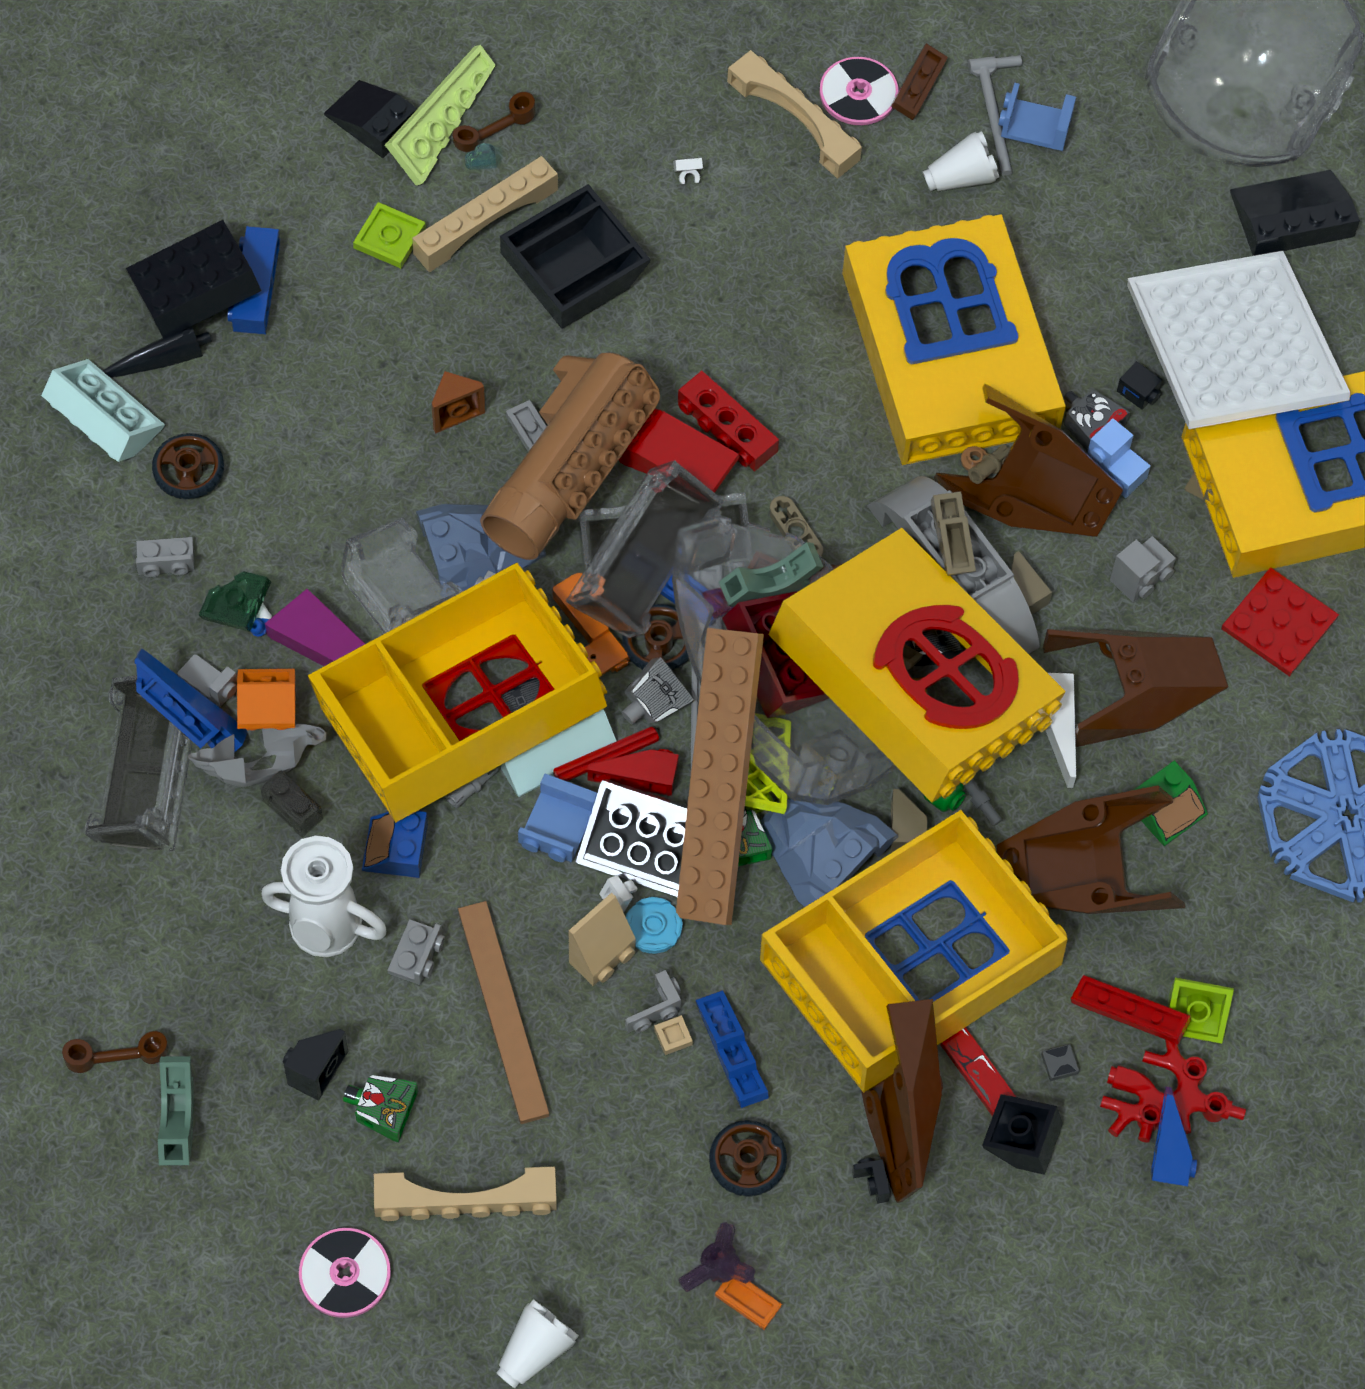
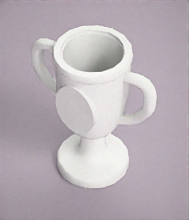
(321, 902)

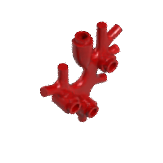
(1187, 1094)

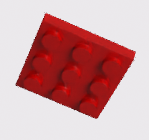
(1280, 621)

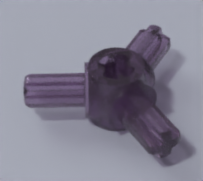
(719, 1262)

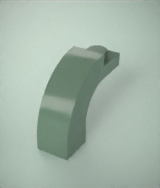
(782, 577)
(176, 1111)

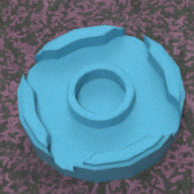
(652, 933)

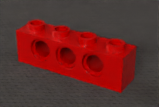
(743, 425)

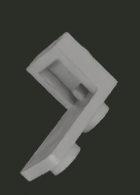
(208, 680)
(666, 1010)

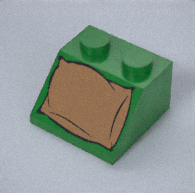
(1183, 812)

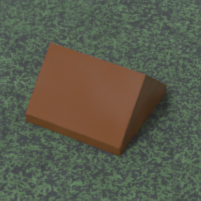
(456, 401)

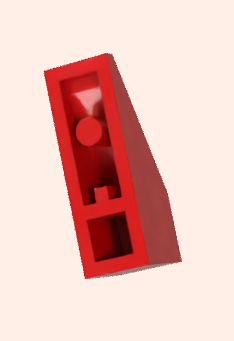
(645, 770)

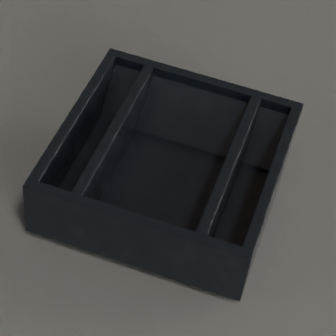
(574, 255)
(193, 279)

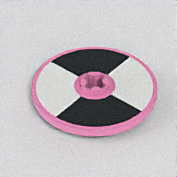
(855, 107)
(351, 1294)

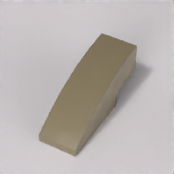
(953, 533)

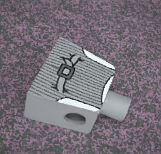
(655, 693)

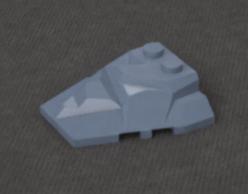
(461, 545)
(823, 844)

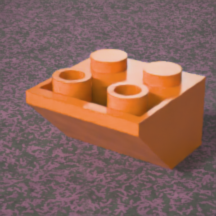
(266, 699)

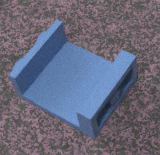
(1036, 122)
(558, 819)

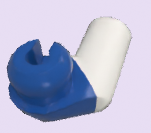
(258, 628)

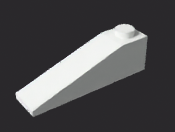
(1062, 730)

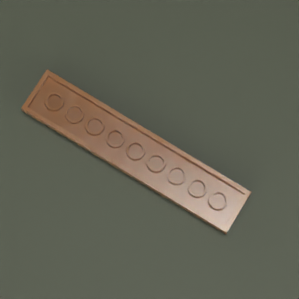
(719, 776)

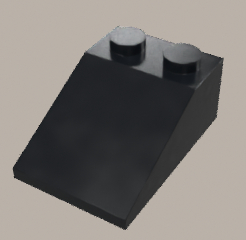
(370, 115)

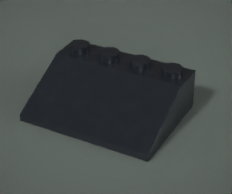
(1295, 212)

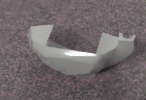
(285, 744)

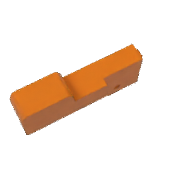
(602, 643)

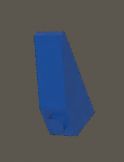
(1172, 1152)

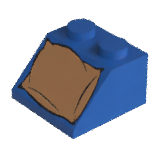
(396, 846)

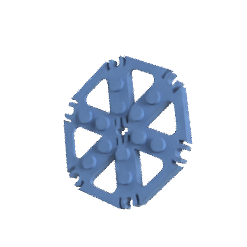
(1320, 805)

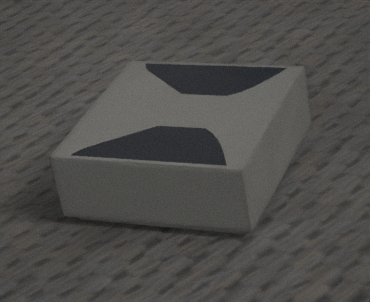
(1060, 1062)

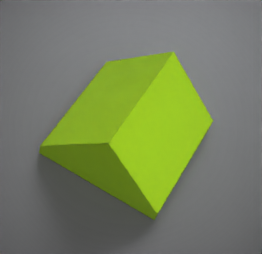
(1205, 1004)

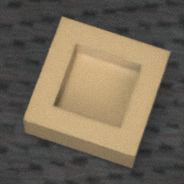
(673, 1035)

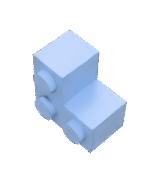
(1113, 454)

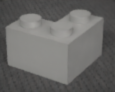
(1141, 567)

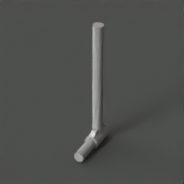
(984, 68)

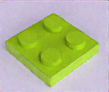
(388, 235)

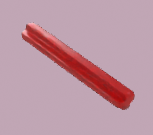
(617, 749)

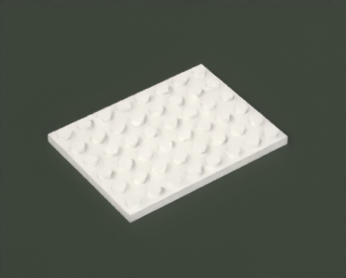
(1237, 340)

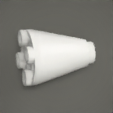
(963, 165)
(534, 1344)

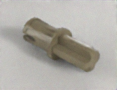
(989, 465)

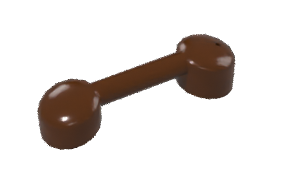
(521, 111)
(81, 1058)

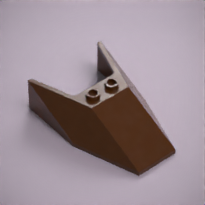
(1042, 481)
(1159, 678)
(1077, 855)
(907, 1103)

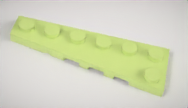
(430, 126)

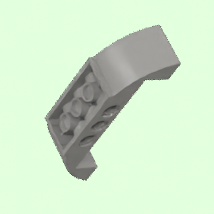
(993, 581)

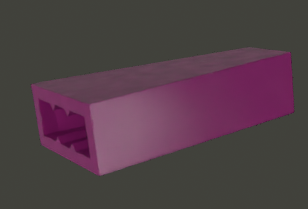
(312, 630)

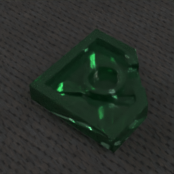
(236, 602)

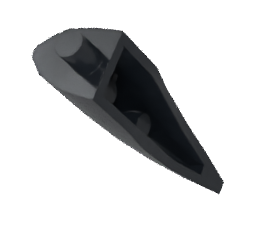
(161, 353)

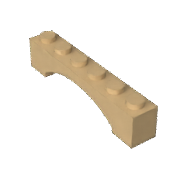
(754, 77)
(446, 236)
(399, 1197)

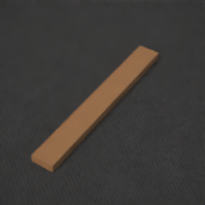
(503, 1013)

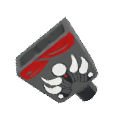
(1091, 414)

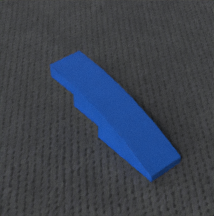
(732, 1049)

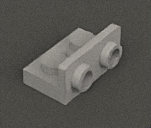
(165, 556)
(415, 952)

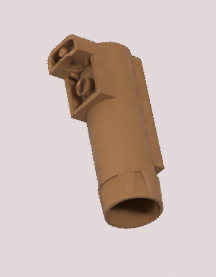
(587, 431)

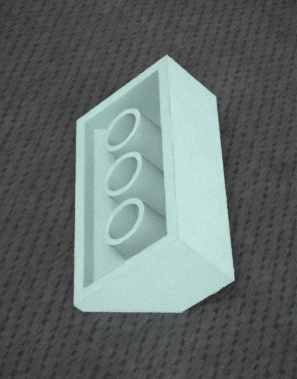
(101, 409)
(582, 738)

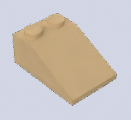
(601, 941)

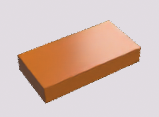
(749, 1301)

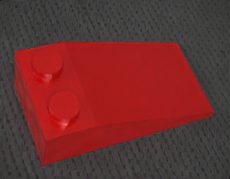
(669, 439)

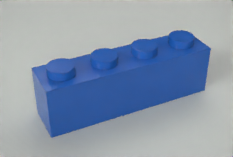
(261, 251)

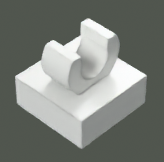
(688, 166)
(620, 890)

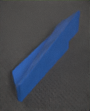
(184, 705)

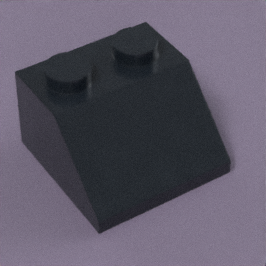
(315, 1062)
(1023, 1133)

